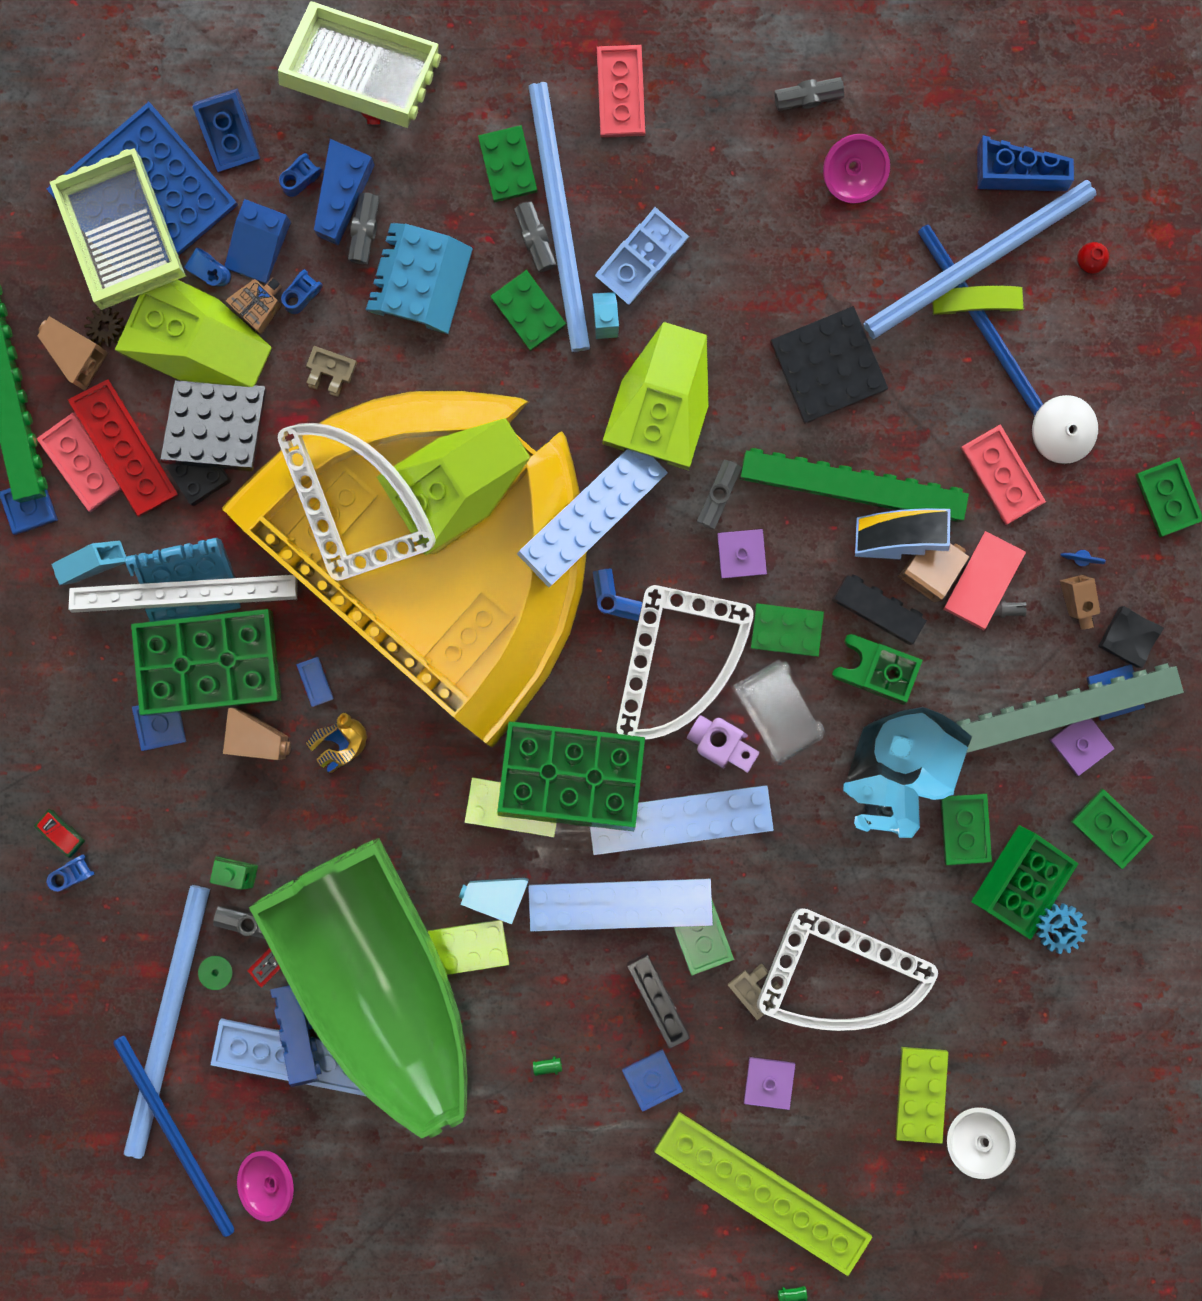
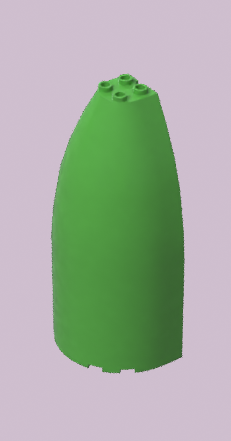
(372, 985)

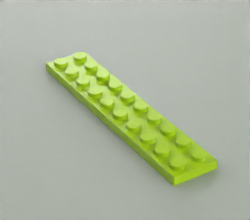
(763, 1193)

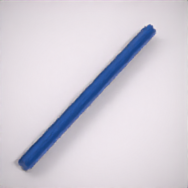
(985, 326)
(174, 1136)

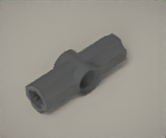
(809, 94)
(363, 228)
(535, 237)
(725, 481)
(234, 921)

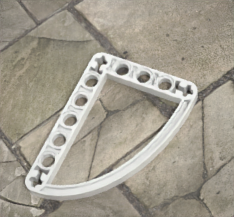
(305, 494)
(647, 652)
(852, 945)

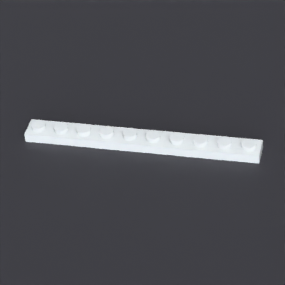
(183, 593)

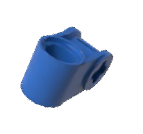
(301, 171)
(205, 267)
(301, 291)
(73, 873)

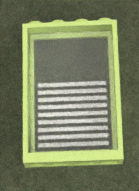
(359, 64)
(117, 229)

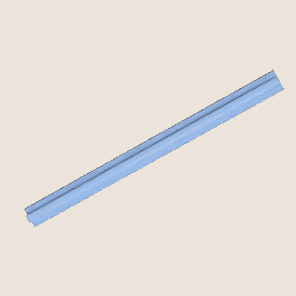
(559, 217)
(979, 259)
(168, 1016)

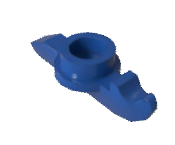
(1083, 558)

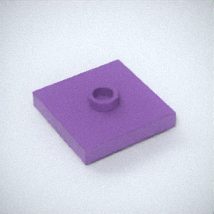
(741, 553)
(1081, 745)
(769, 1083)

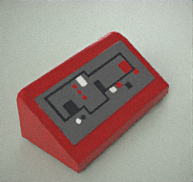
(264, 968)

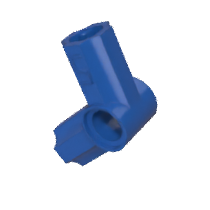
(605, 588)

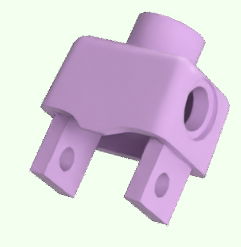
(702, 733)

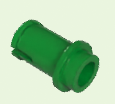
(547, 1066)
(792, 1294)

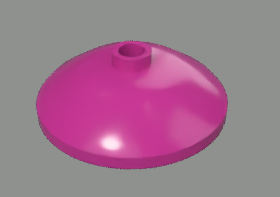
(868, 174)
(265, 1185)

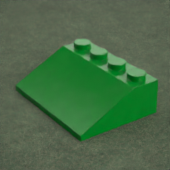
(1024, 881)

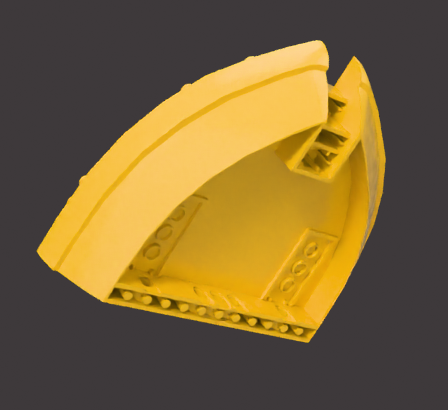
(458, 621)

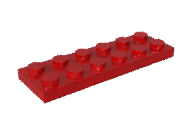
(122, 448)

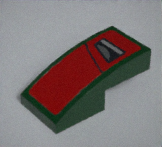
(59, 833)

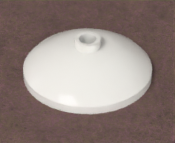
(1052, 432)
(967, 1147)

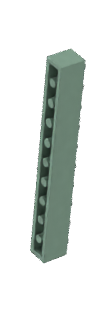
(1073, 707)

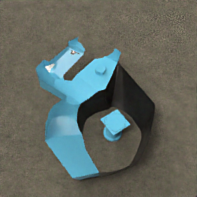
(915, 757)

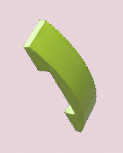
(978, 299)

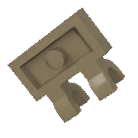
(331, 365)
(748, 990)

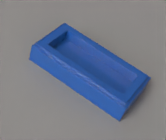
(315, 681)

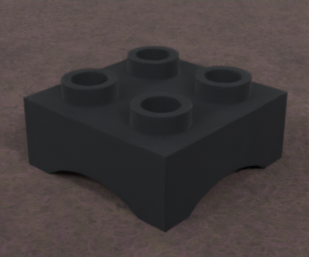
(197, 481)
(1130, 637)

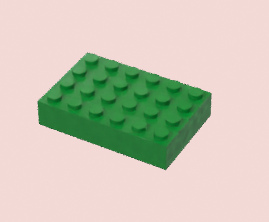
(206, 662)
(571, 776)

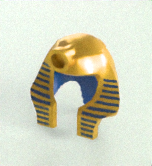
(349, 736)

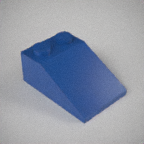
(226, 129)
(256, 241)

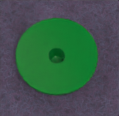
(215, 972)

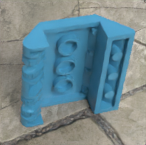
(420, 276)
(183, 563)

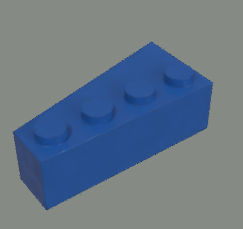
(1020, 168)
(342, 183)
(295, 1038)

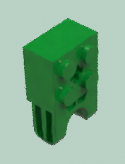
(874, 664)

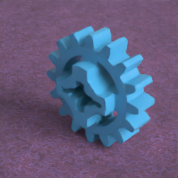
(1061, 938)

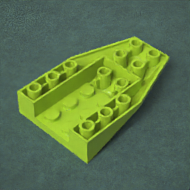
(192, 338)
(663, 398)
(459, 479)

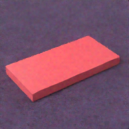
(621, 91)
(79, 462)
(1003, 474)
(984, 580)

